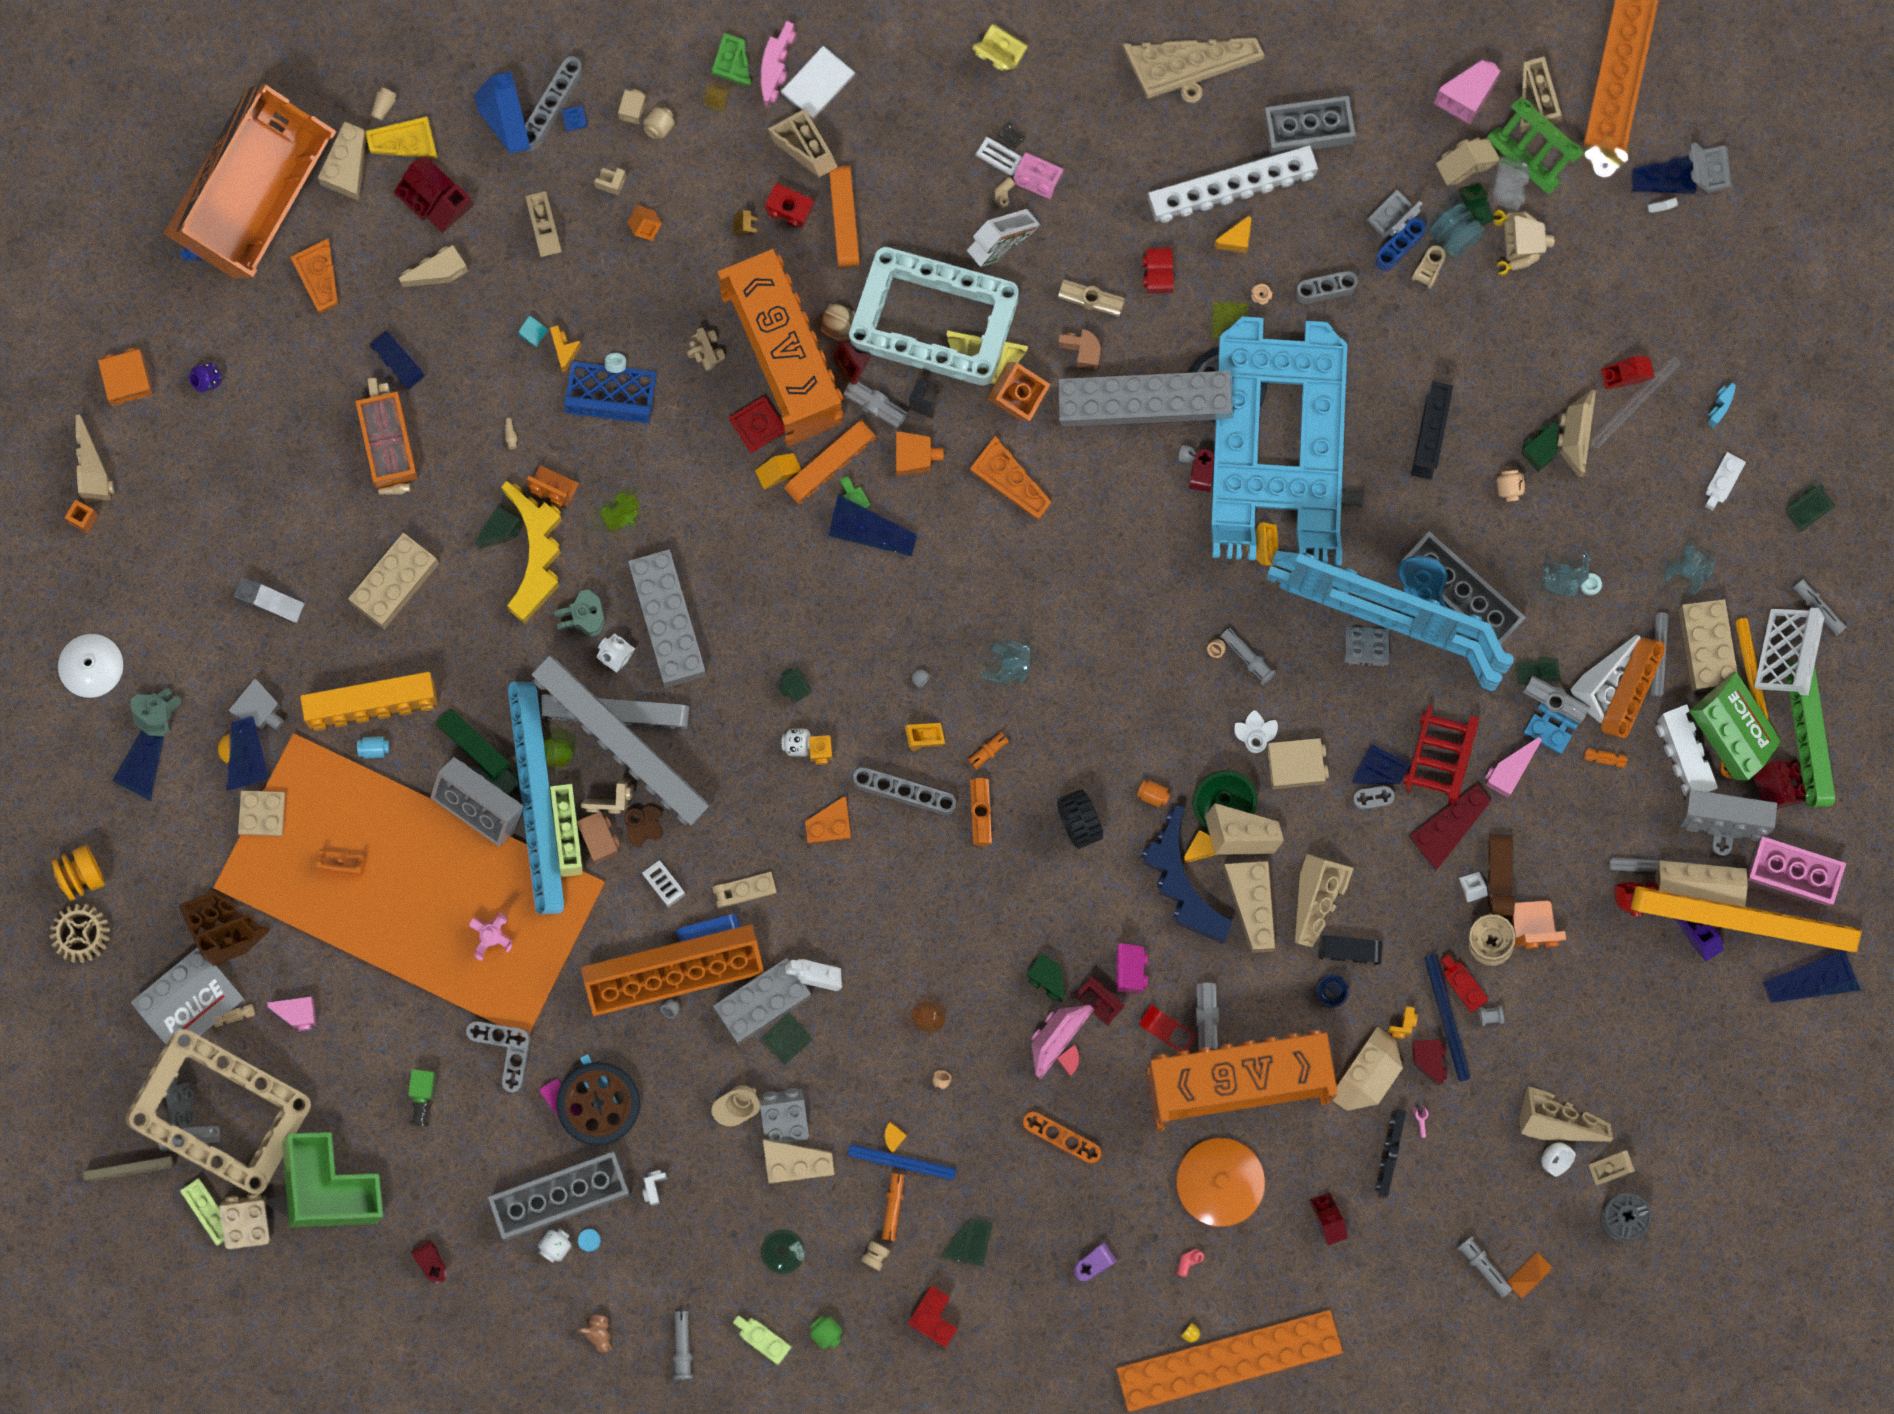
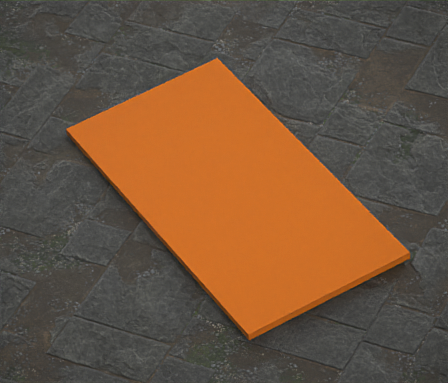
(416, 891)

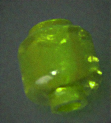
(557, 752)

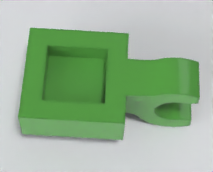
(855, 495)

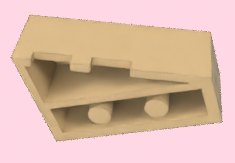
(1539, 92)
(345, 162)

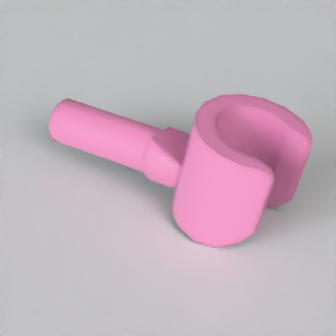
(1421, 1119)

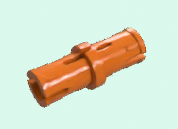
(988, 750)

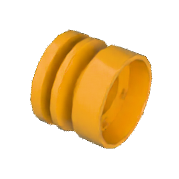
(78, 872)

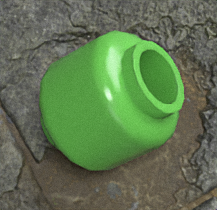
(826, 1332)

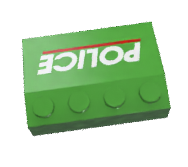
(1736, 728)

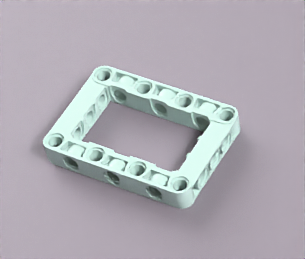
(946, 279)

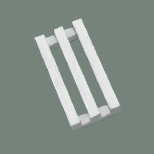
(995, 163)

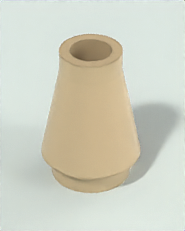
(383, 102)

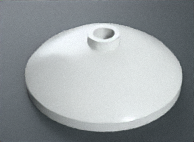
(100, 675)

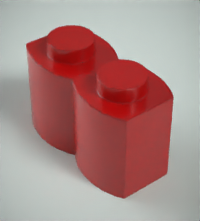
(1159, 270)

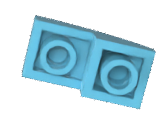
(1724, 400)

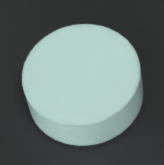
(615, 363)
(1592, 585)

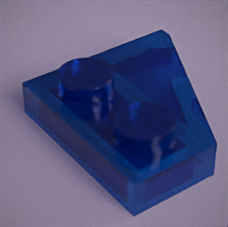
(1380, 768)

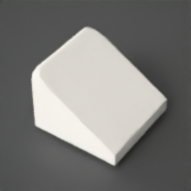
(1473, 886)

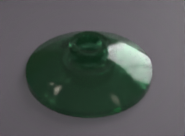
(782, 1263)

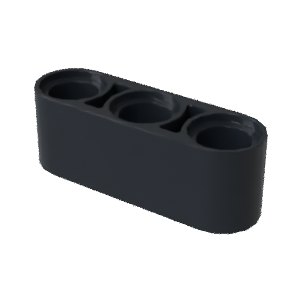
(1349, 948)

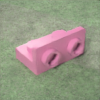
(1037, 175)

